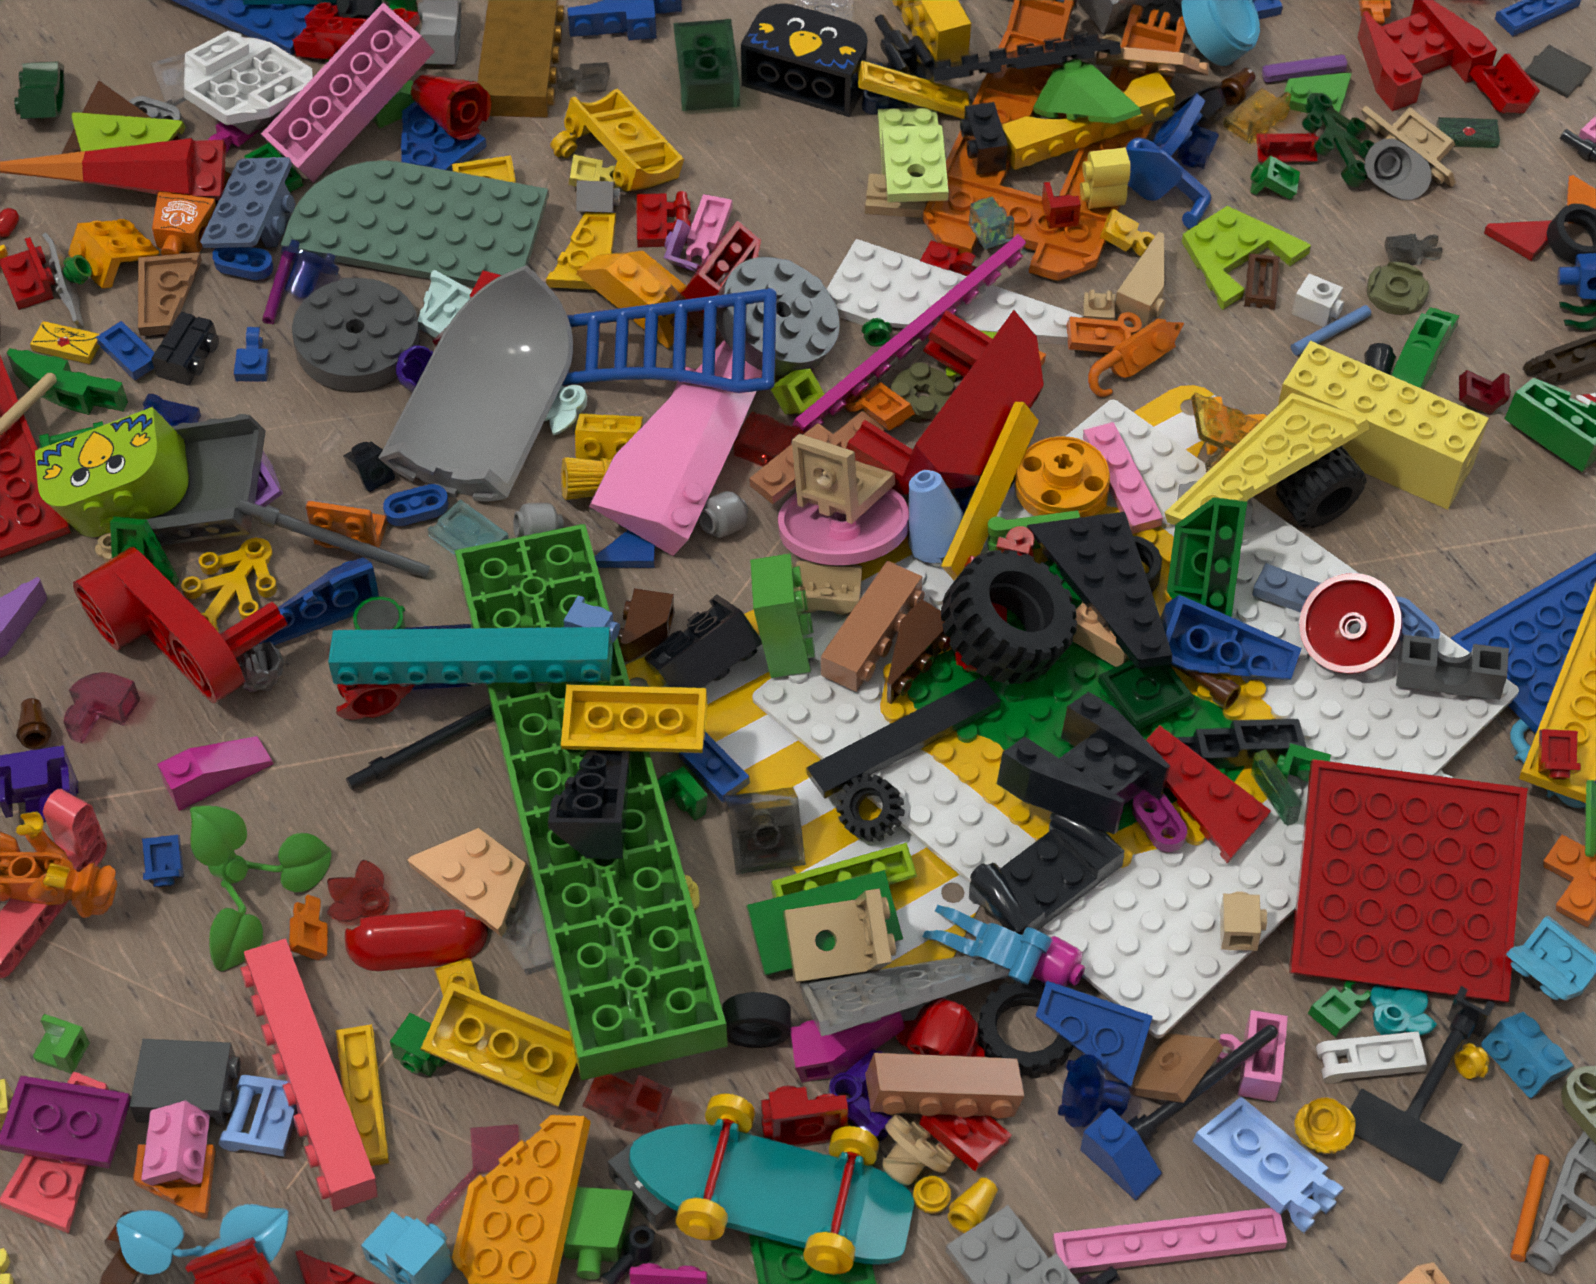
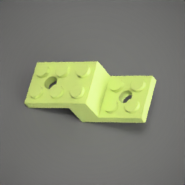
(912, 155)

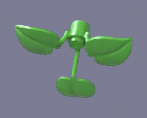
(213, 841)

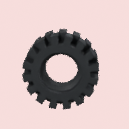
(856, 794)

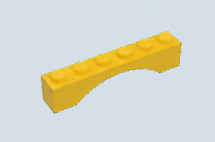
(1039, 139)

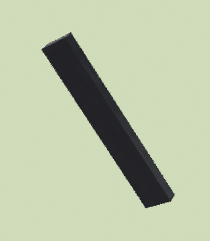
(903, 737)

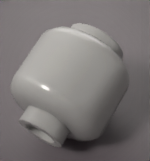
(723, 514)
(536, 518)

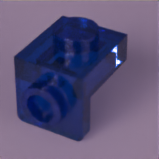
(1198, 147)

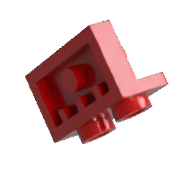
(27, 277)

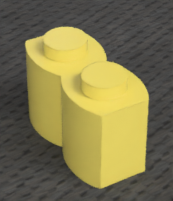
(1105, 178)

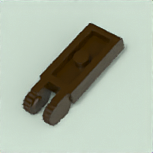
(1564, 360)

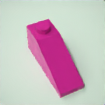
(211, 768)

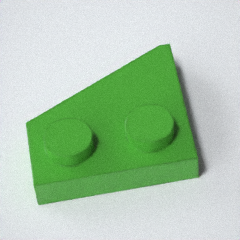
(1332, 85)

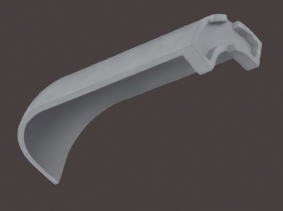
(485, 390)

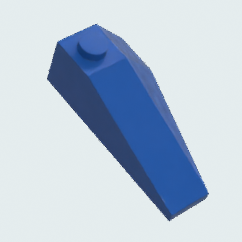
(327, 600)
(1222, 645)

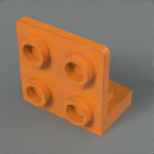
(348, 521)

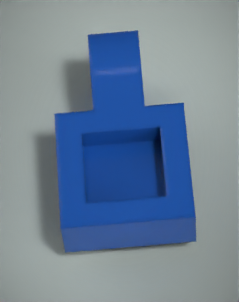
(252, 362)

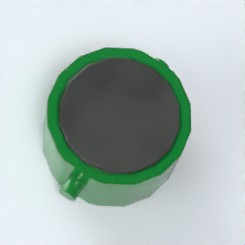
(379, 614)

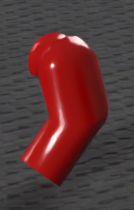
(8, 221)

